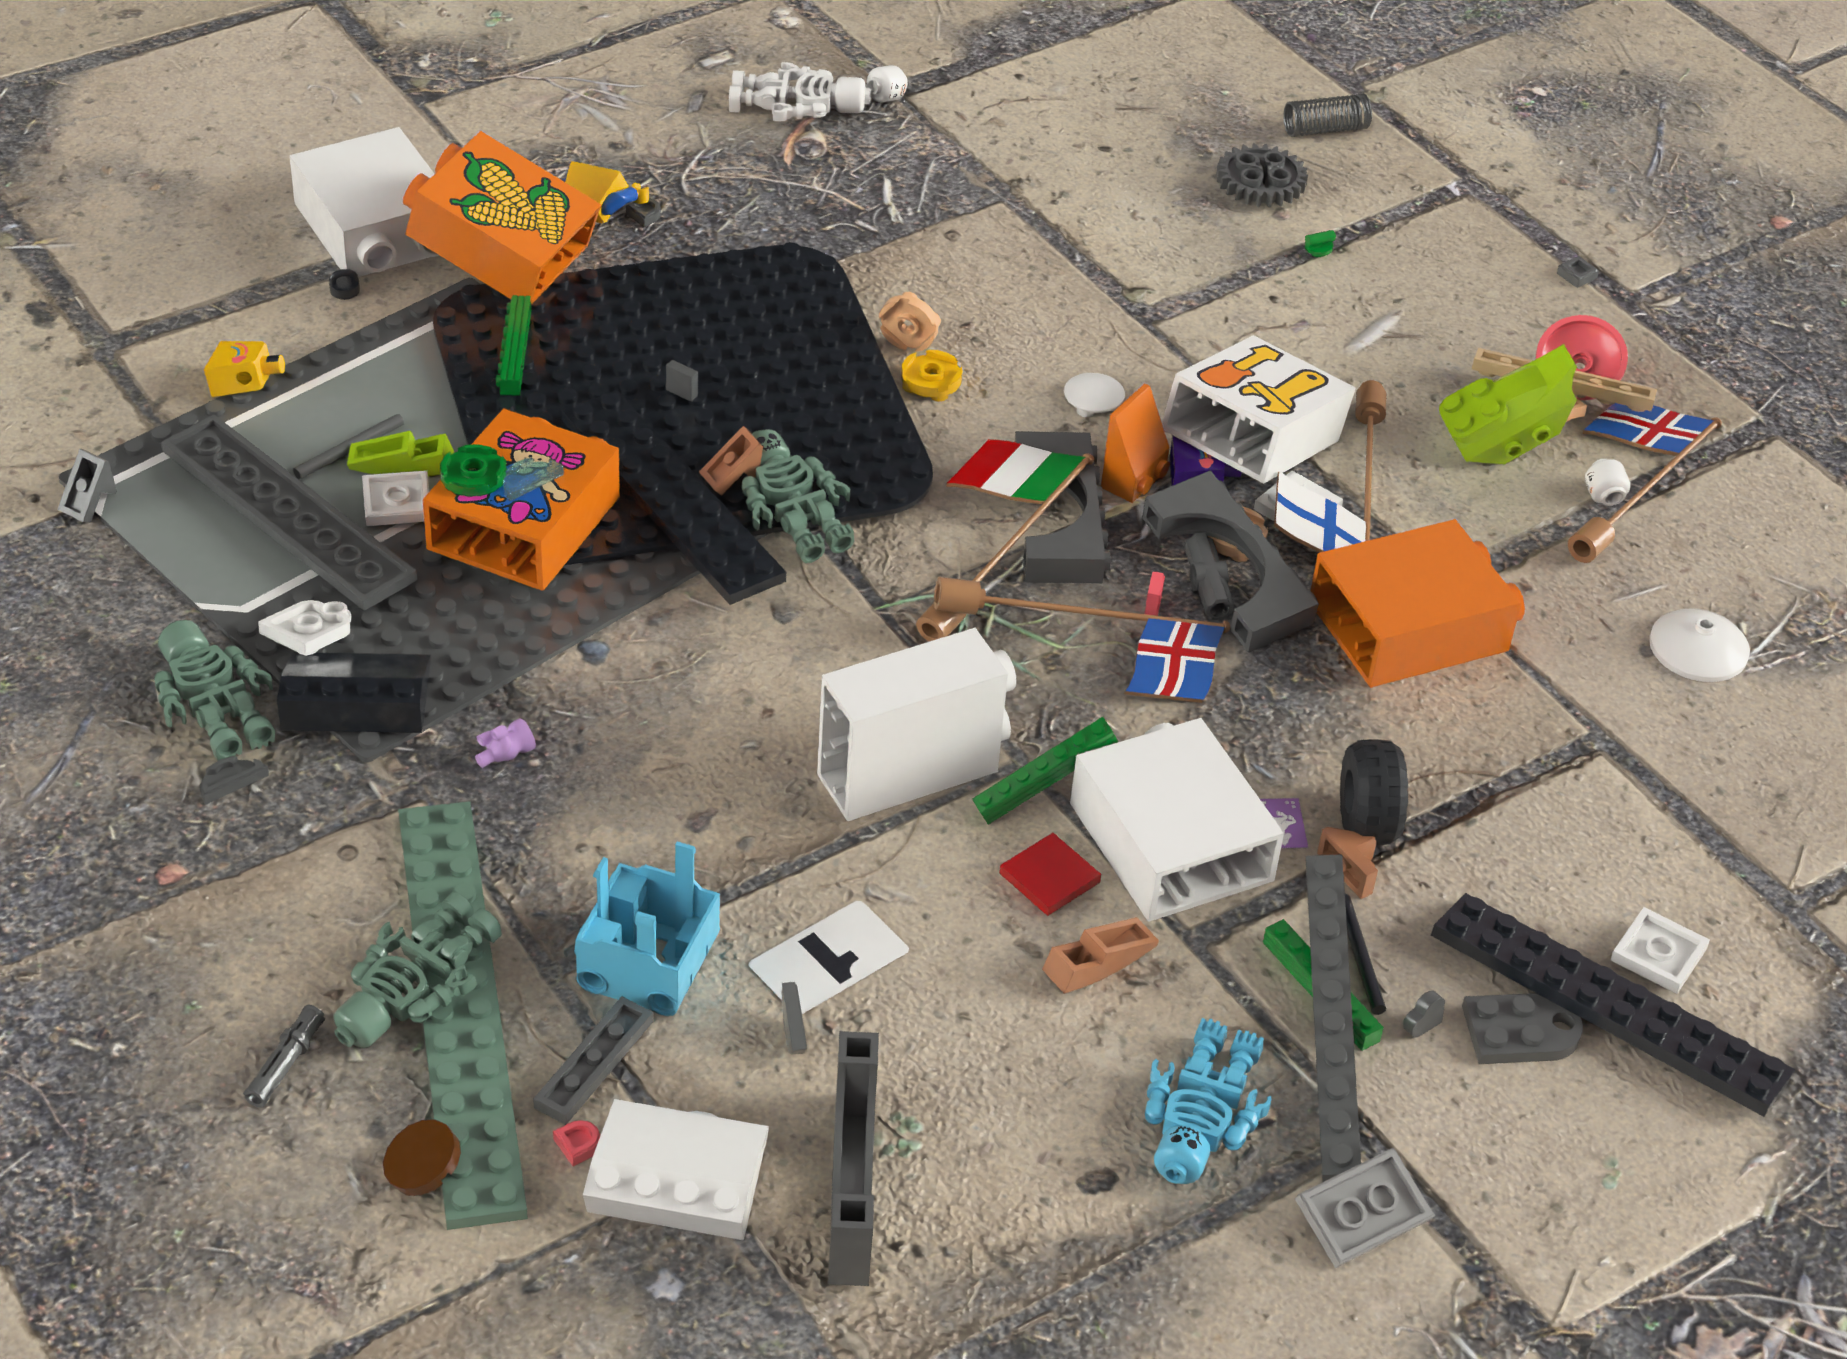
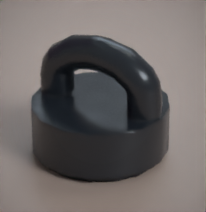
(344, 284)

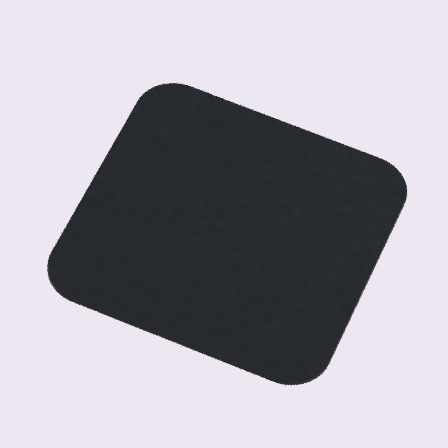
(772, 350)

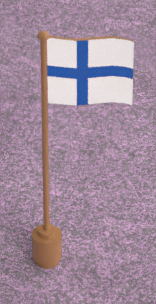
(1316, 519)

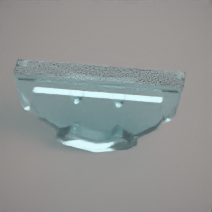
(529, 475)

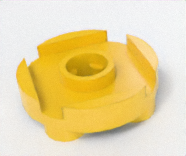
(918, 378)

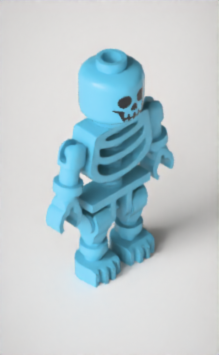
(1200, 1108)

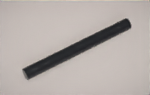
(1363, 960)

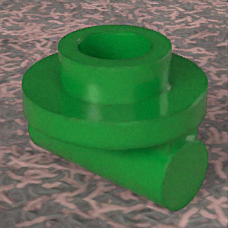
(1320, 243)

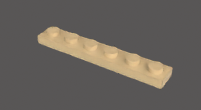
(1584, 384)

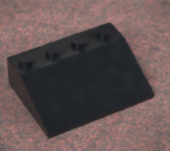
(354, 692)

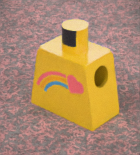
(241, 367)

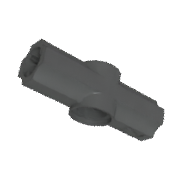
(1209, 576)

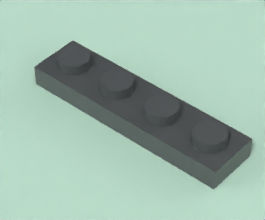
(593, 1060)

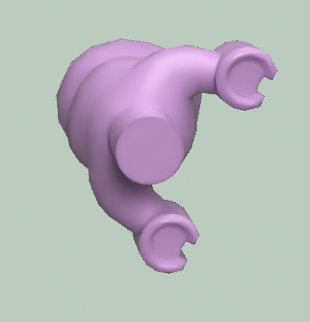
(505, 743)

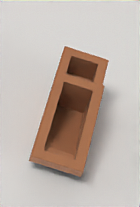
(1098, 954)

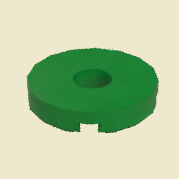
(473, 483)

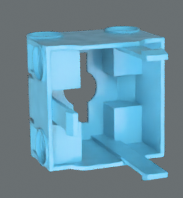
(632, 910)

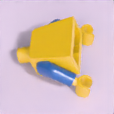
(605, 187)

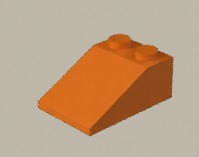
(1135, 447)

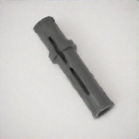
(293, 1042)

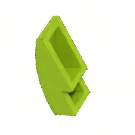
(399, 454)

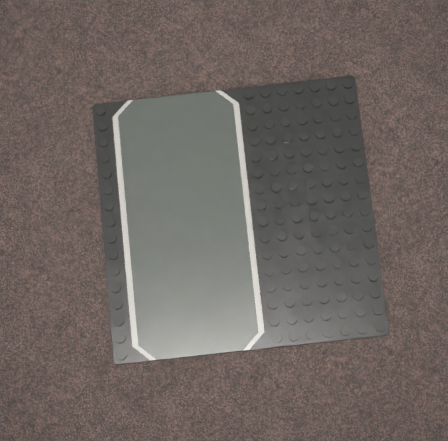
(468, 619)

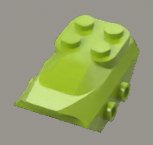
(1514, 412)

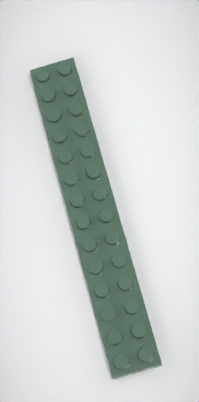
(466, 1036)

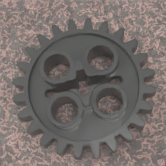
(1280, 173)

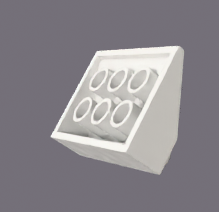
(676, 1169)

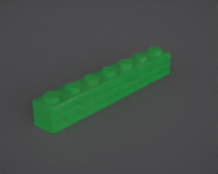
(514, 345)
(1042, 771)
(1296, 958)

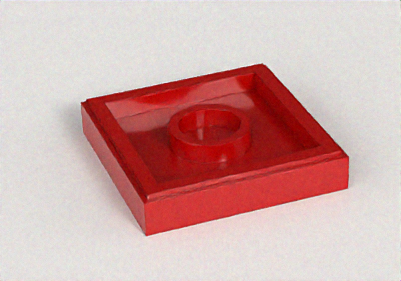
(1050, 874)

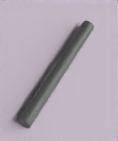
(343, 448)

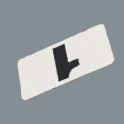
(830, 955)

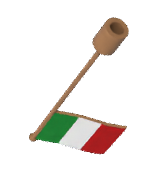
(1014, 474)

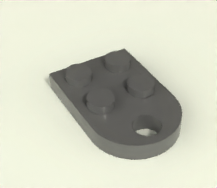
(1519, 1028)

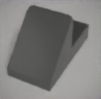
(87, 481)

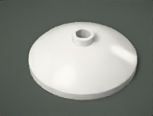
(1699, 645)

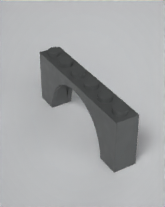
(1207, 507)
(1078, 550)
(853, 1160)

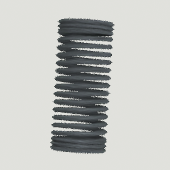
(1354, 112)

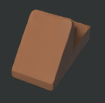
(736, 457)
(1356, 854)

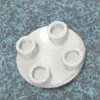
(1094, 393)

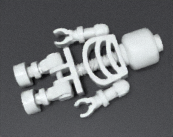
(813, 92)

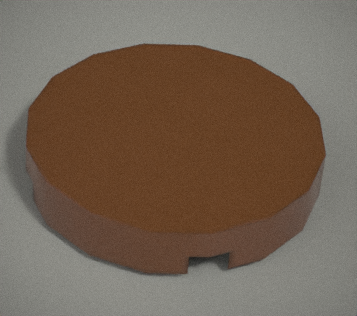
(421, 1157)

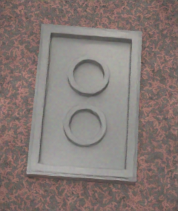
(1364, 1207)

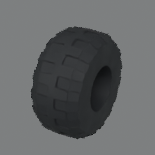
(1374, 790)

